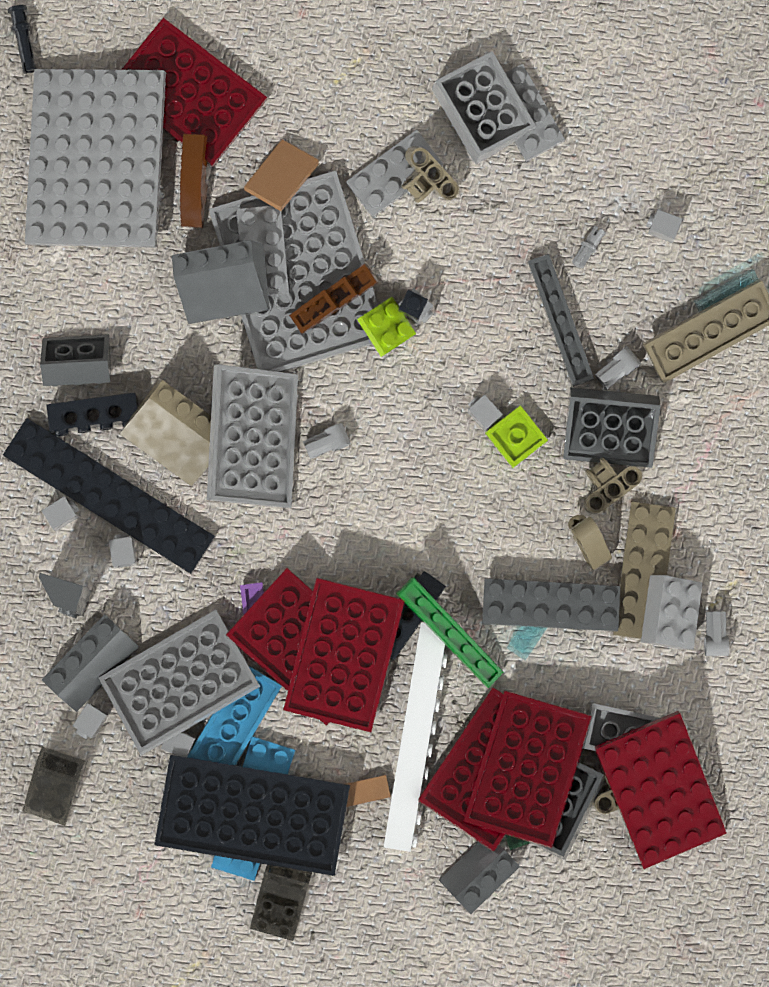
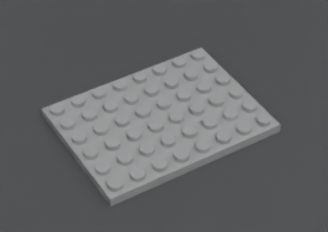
(95, 158)
(319, 253)

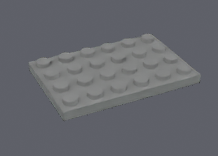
(252, 436)
(178, 682)

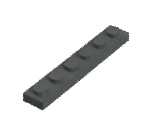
(560, 320)

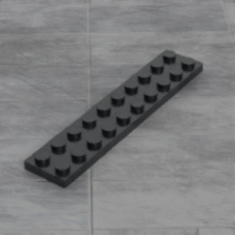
(109, 496)

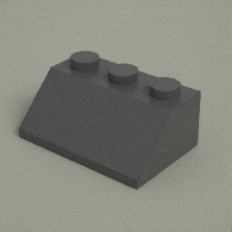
(75, 360)
(66, 595)
(478, 875)

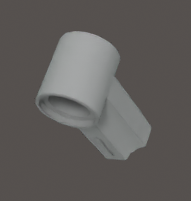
(621, 365)
(331, 439)
(716, 641)

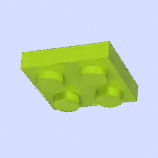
(386, 326)
(516, 437)

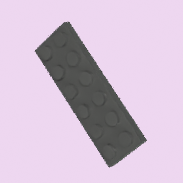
(551, 605)

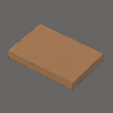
(281, 175)

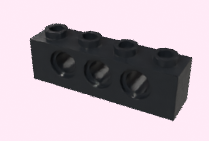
(58, 412)
(407, 628)

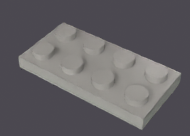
(546, 133)
(381, 181)
(266, 227)

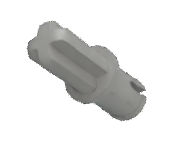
(588, 247)

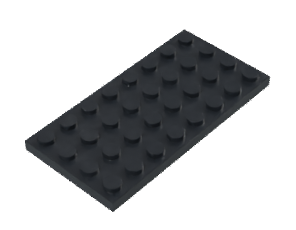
(252, 815)

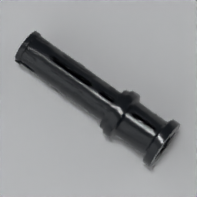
(21, 30)

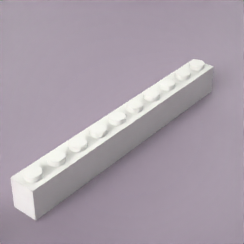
(415, 741)

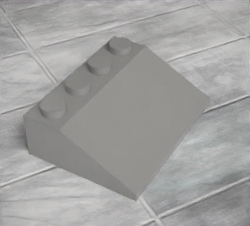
(483, 107)

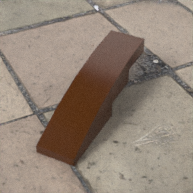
(192, 181)
(333, 298)

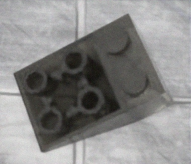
(54, 785)
(280, 901)

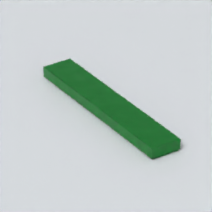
(450, 632)

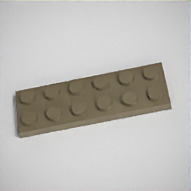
(709, 331)
(644, 555)

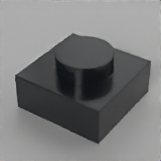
(413, 305)

